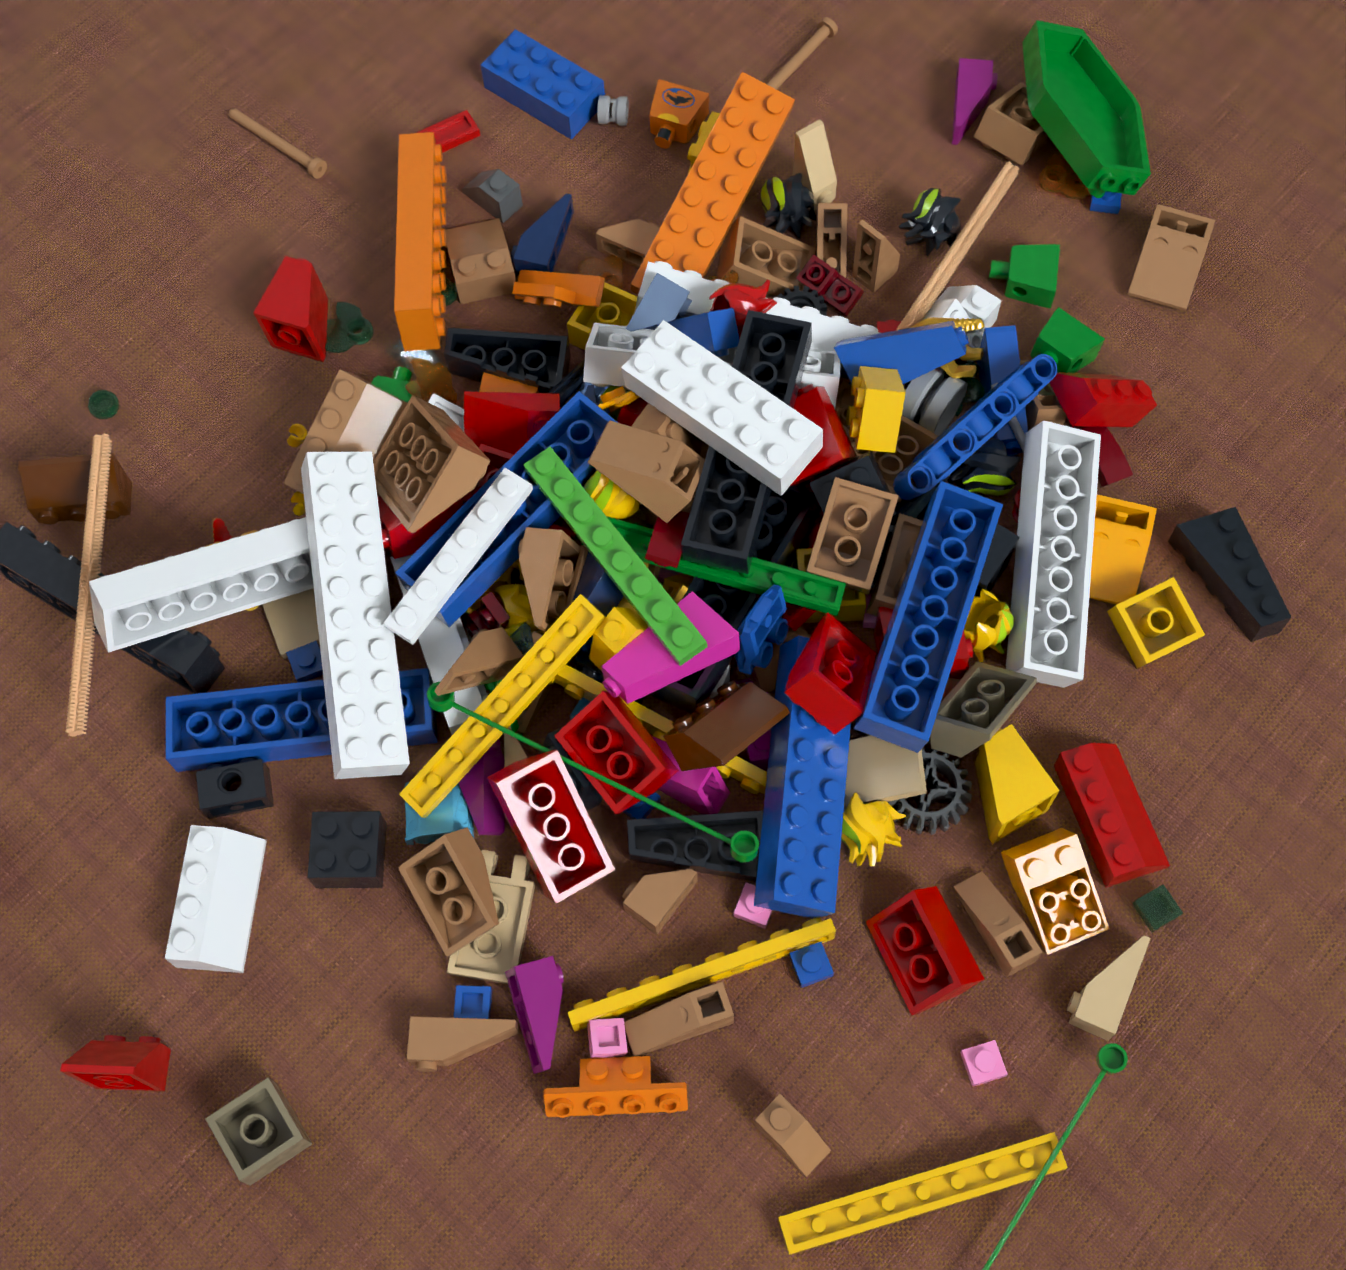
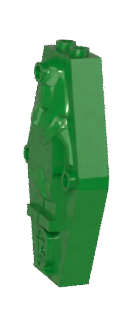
(1085, 109)

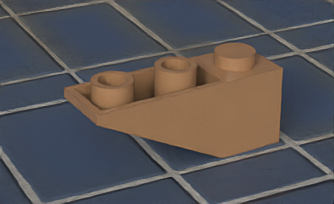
(998, 924)
(680, 1019)

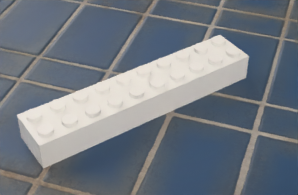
(351, 612)

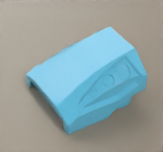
(447, 817)

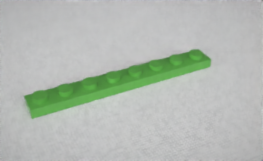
(615, 556)

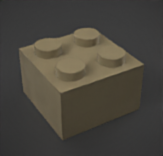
(258, 1131)

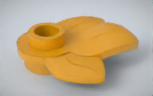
(617, 398)

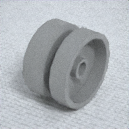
(933, 401)

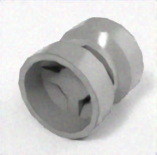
(619, 110)

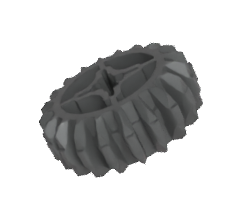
(939, 792)

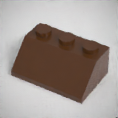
(59, 488)
(723, 726)

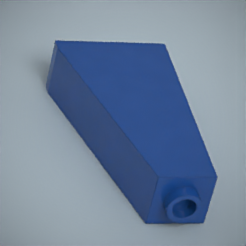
(907, 350)
(998, 361)

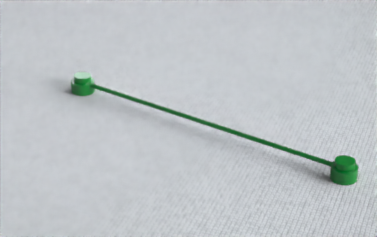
(743, 844)
(1110, 1060)

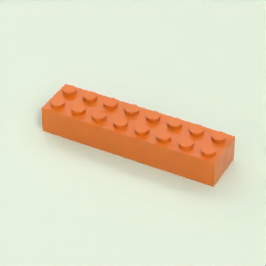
(719, 178)
(419, 242)

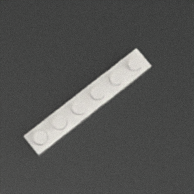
(458, 556)

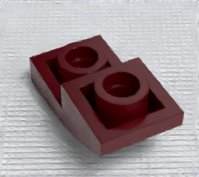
(833, 287)
(1112, 461)
(666, 540)
(488, 616)

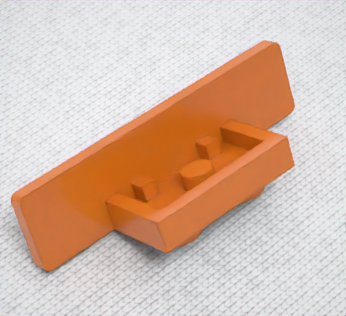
(558, 289)
(615, 1087)

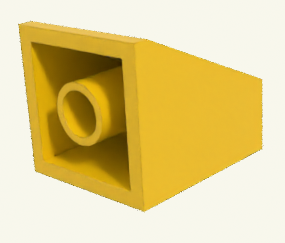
(1011, 784)

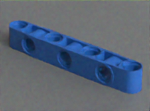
(975, 427)

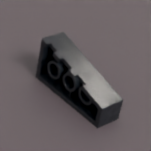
(520, 357)
(1233, 570)
(683, 846)

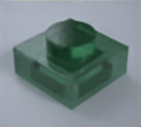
(1157, 908)

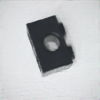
(252, 794)

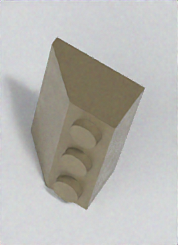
(978, 708)

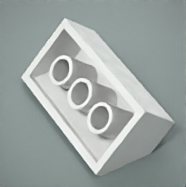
(215, 900)

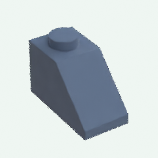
(661, 302)

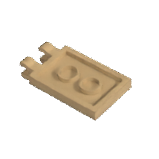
(293, 621)
(883, 771)
(503, 945)

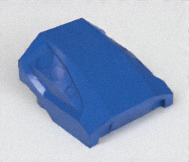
(760, 628)

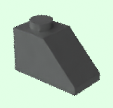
(495, 193)

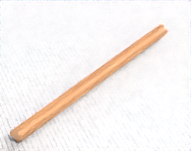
(960, 247)
(89, 571)

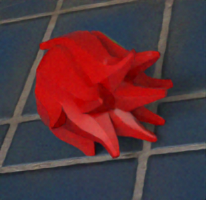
(742, 298)

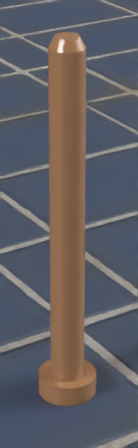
(827, 28)
(315, 166)

